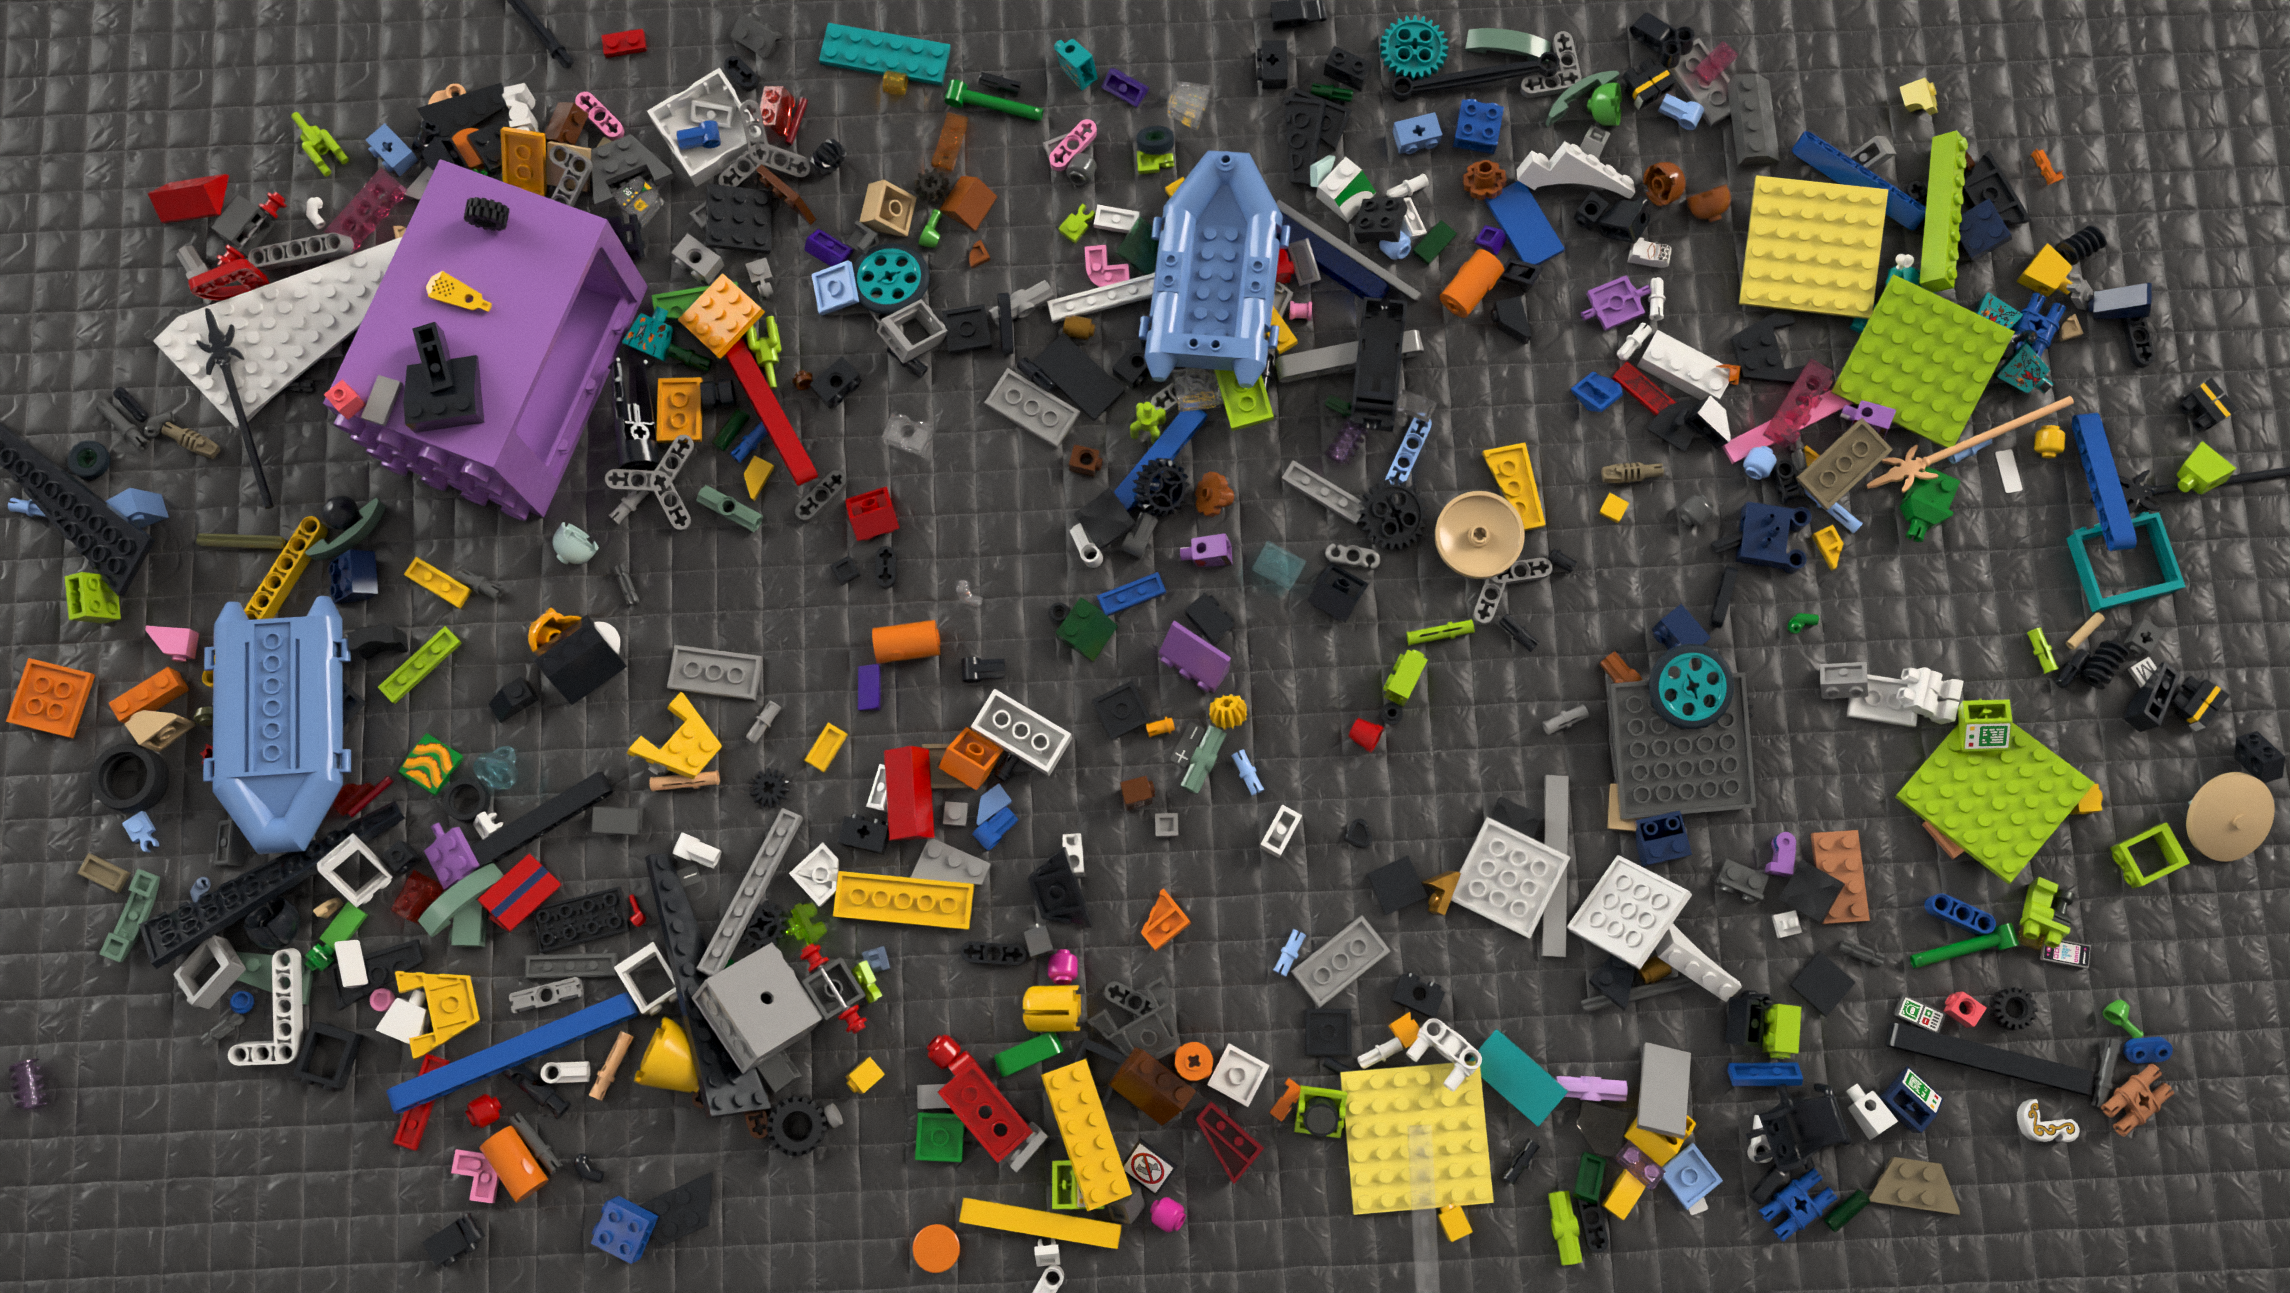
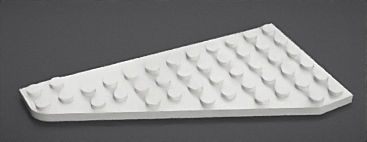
(278, 328)

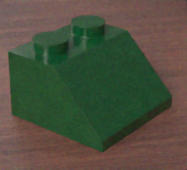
(1086, 629)

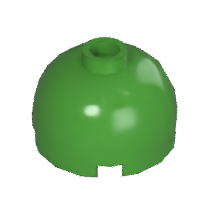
(1606, 104)

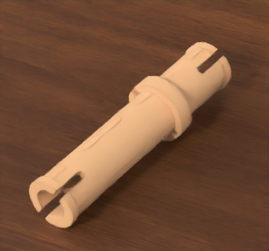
(681, 781)
(611, 1065)

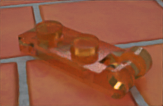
(950, 141)

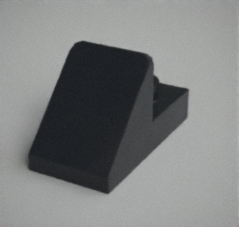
(1521, 273)

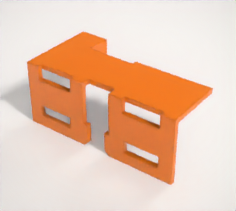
(2045, 165)
(1734, 373)
(1282, 1107)

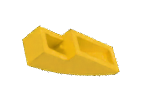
(1623, 1195)

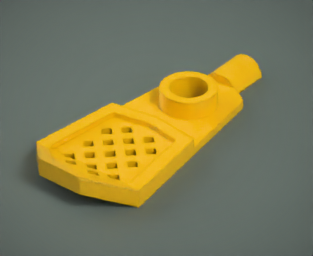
(458, 295)

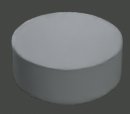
(833, 1115)

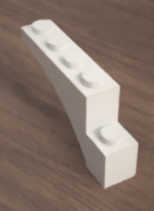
(1572, 166)
(1688, 959)

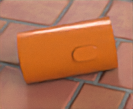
(1471, 283)
(906, 641)
(1193, 1062)
(513, 1163)

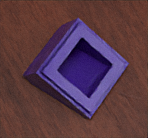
(1491, 239)

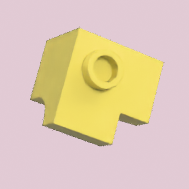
(1920, 95)

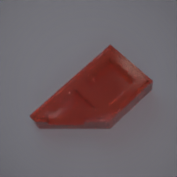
(350, 796)

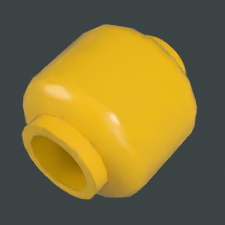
(2049, 441)

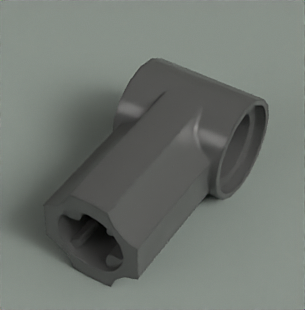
(1138, 540)

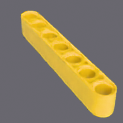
(1040, 1223)

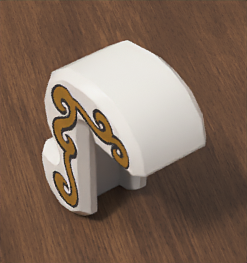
(2030, 1125)

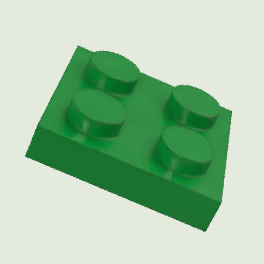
(939, 1137)

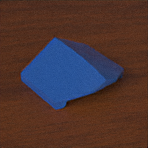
(1597, 392)

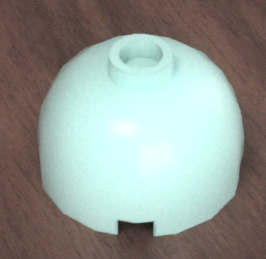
(572, 545)

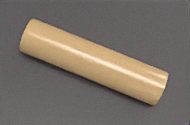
(2085, 631)

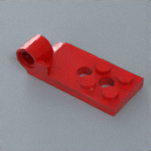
(972, 1090)

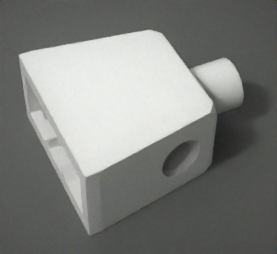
(406, 1018)
(1875, 1119)

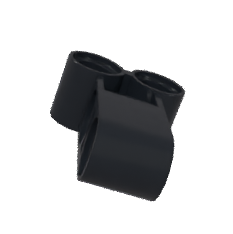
(1663, 38)

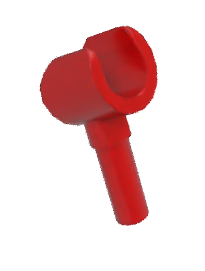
(639, 917)

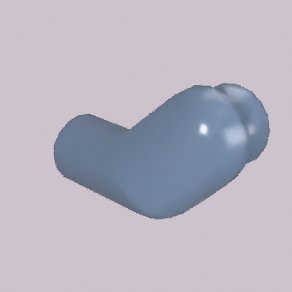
(200, 886)

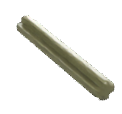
(244, 541)

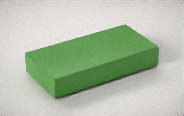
(344, 925)

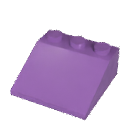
(1194, 658)

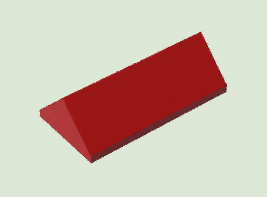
(190, 198)
(909, 793)

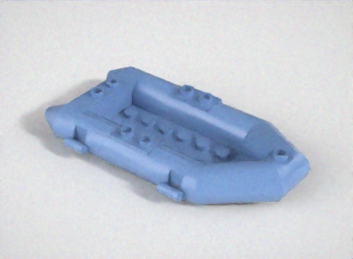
(1215, 272)
(278, 722)

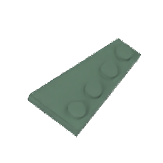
(259, 973)

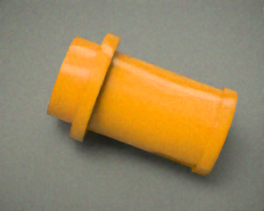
(1160, 727)

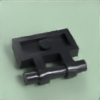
(620, 228)

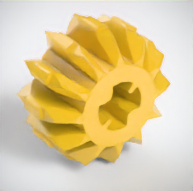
(1228, 711)

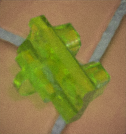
(802, 914)

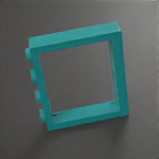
(2163, 552)

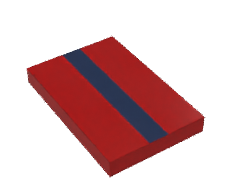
(519, 892)

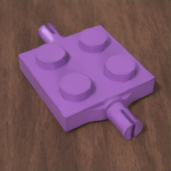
(1615, 303)
(450, 856)

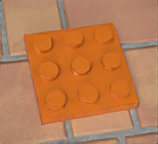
(50, 698)

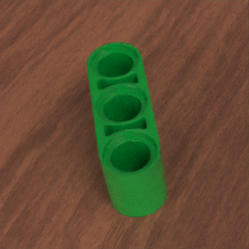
(1028, 1053)

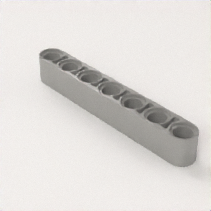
(1335, 358)

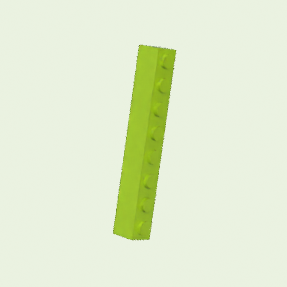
(1943, 212)

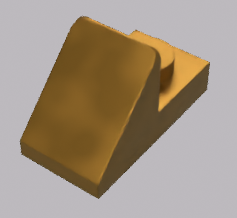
(1444, 888)

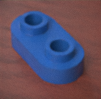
(2149, 1050)

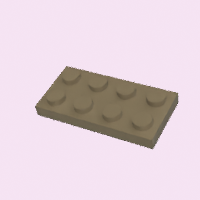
(1844, 463)

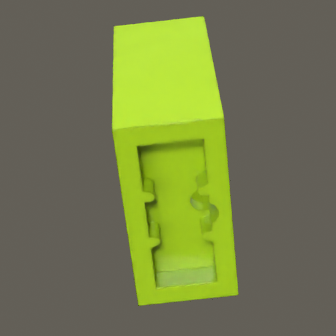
(2168, 846)

